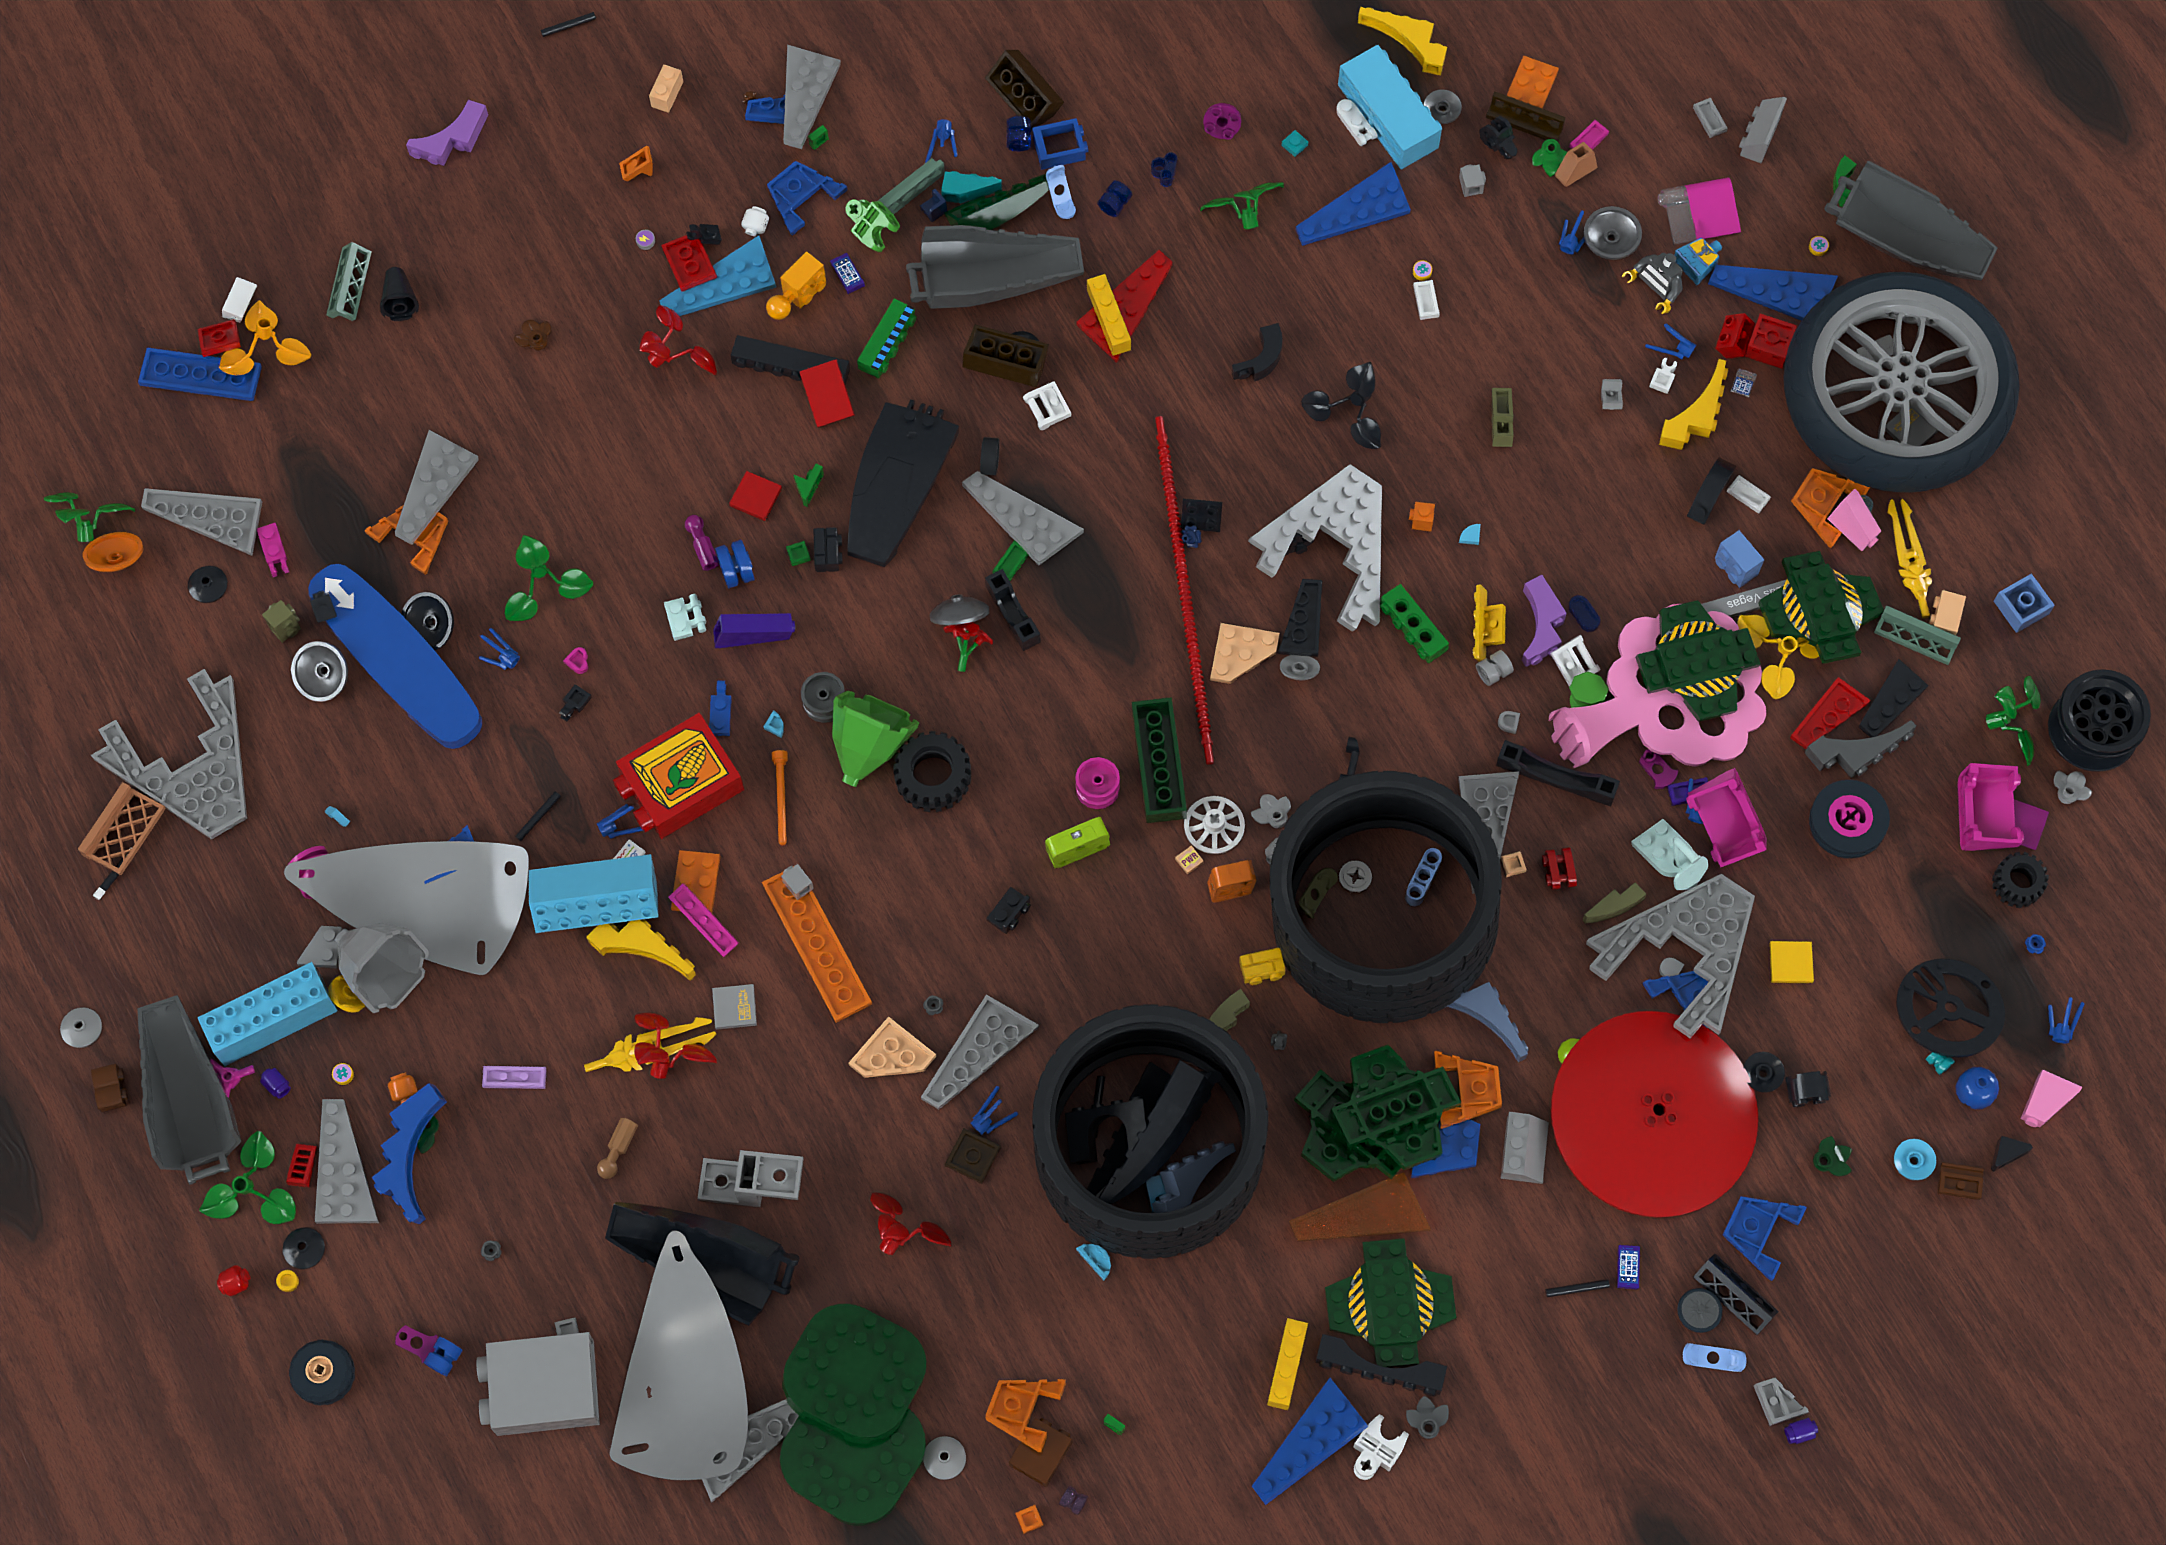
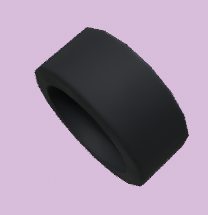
(989, 456)

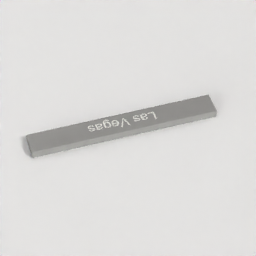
(1742, 602)

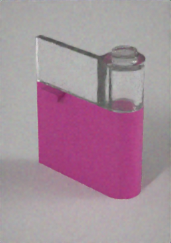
(1701, 210)

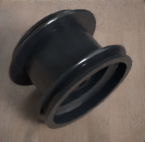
(2105, 696)

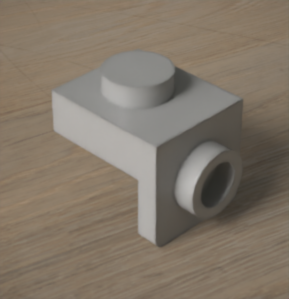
(1611, 394)

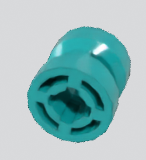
(1940, 1062)

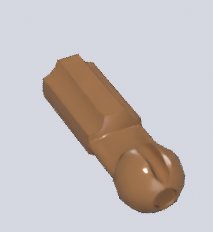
(618, 1145)

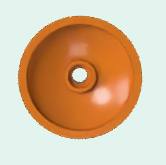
(113, 552)

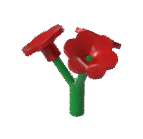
(965, 631)

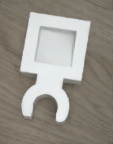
(1663, 377)

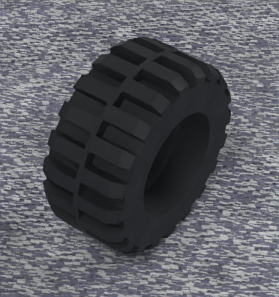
(932, 747)

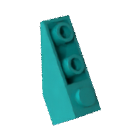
(964, 187)

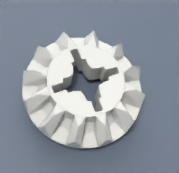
(1363, 873)

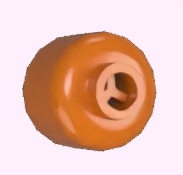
(401, 1087)

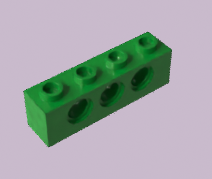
(1400, 598)

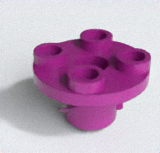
(1222, 121)

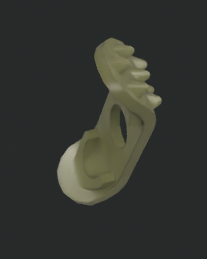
(1321, 883)

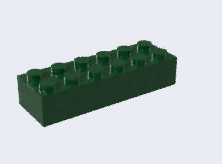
(1159, 760)

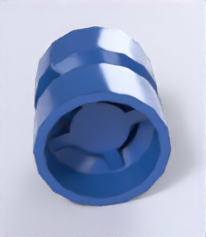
(443, 1356)

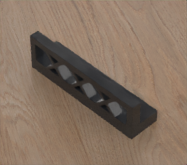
(1741, 1289)

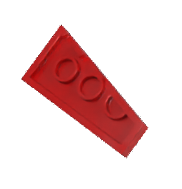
(1832, 710)

